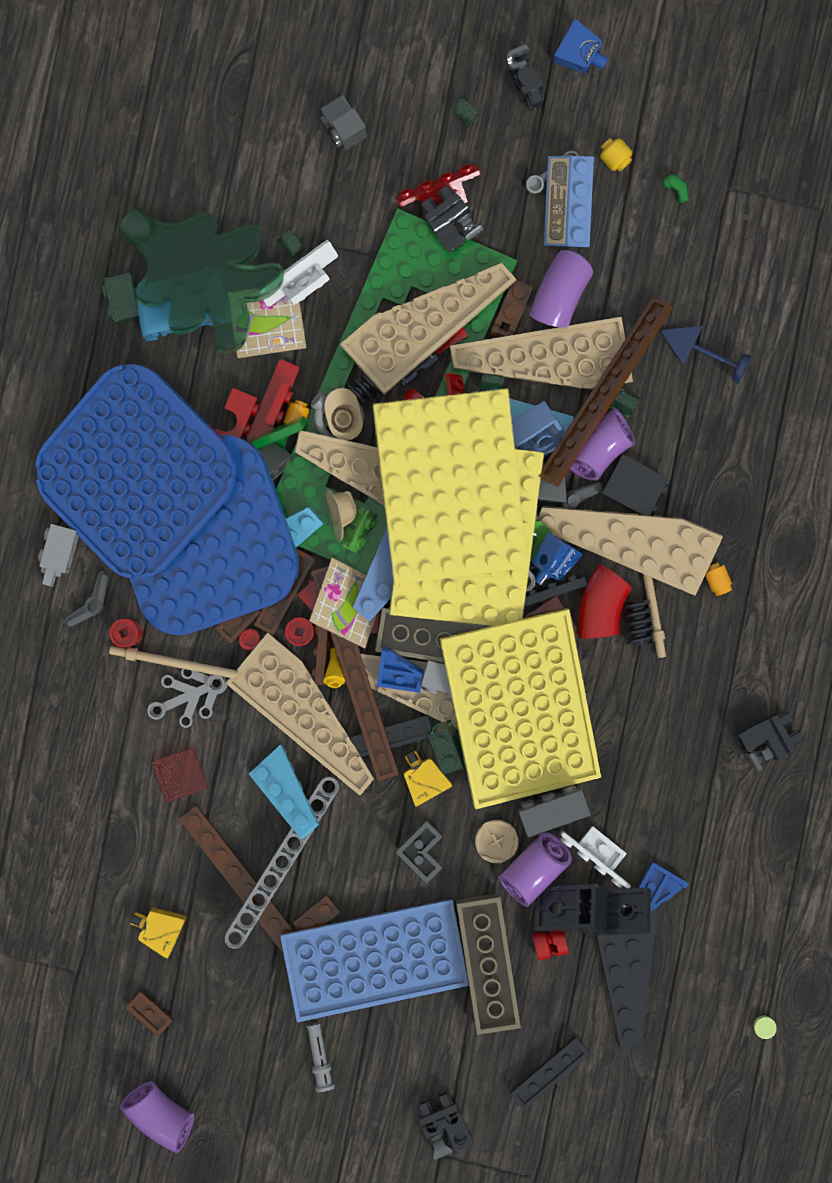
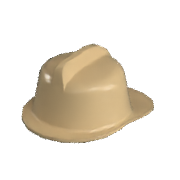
(343, 414)
(341, 509)

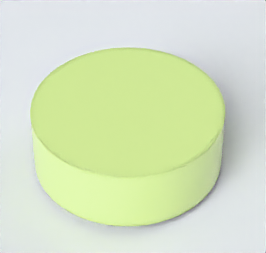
(764, 1027)

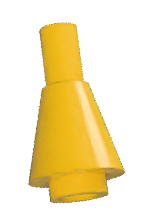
(334, 675)

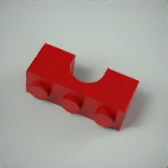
(244, 407)

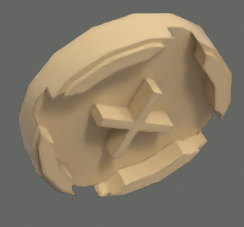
(496, 841)

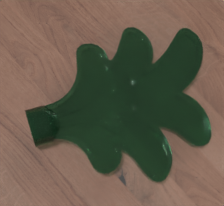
(202, 273)

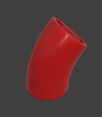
(602, 604)

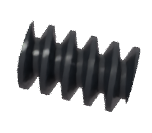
(364, 389)
(638, 622)

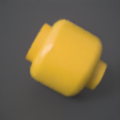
(616, 154)

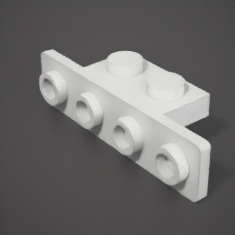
(305, 275)
(600, 850)

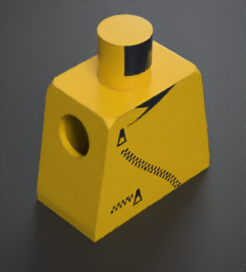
(424, 778)
(159, 929)

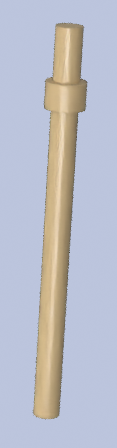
(657, 632)
(133, 654)

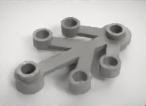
(190, 694)

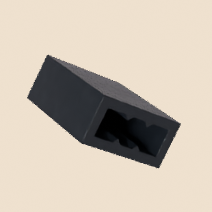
(634, 486)

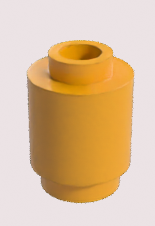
(296, 410)
(718, 579)

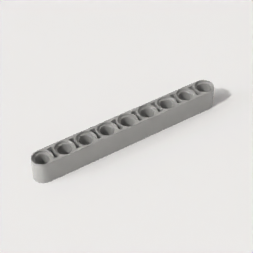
(279, 872)

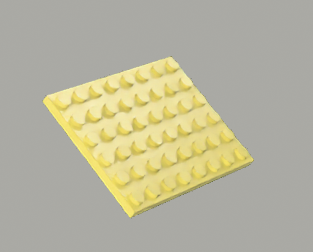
(450, 486)
(480, 597)
(520, 708)

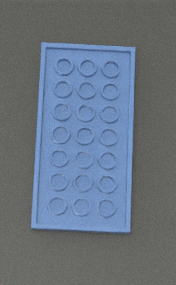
(374, 960)

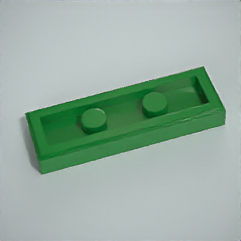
(278, 433)

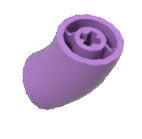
(561, 289)
(605, 444)
(535, 868)
(158, 1116)

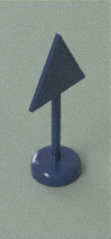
(683, 341)

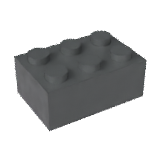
(553, 810)

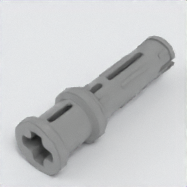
(321, 1067)

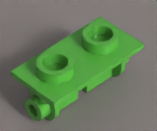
(355, 539)

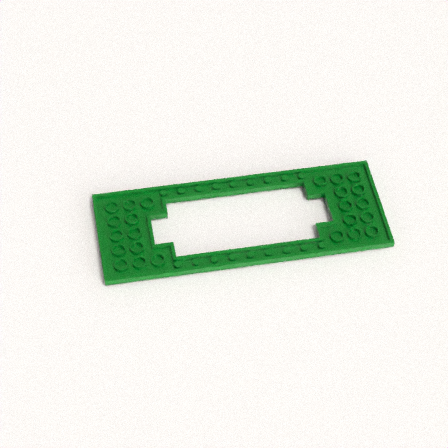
(406, 259)

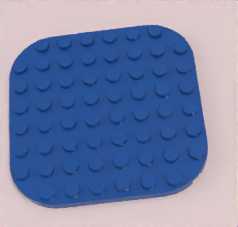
(135, 471)
(233, 563)

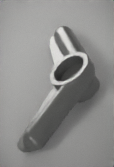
(581, 494)
(93, 605)

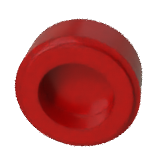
(249, 639)

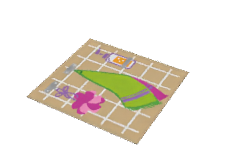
(273, 328)
(335, 602)

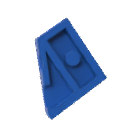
(398, 672)
(662, 884)

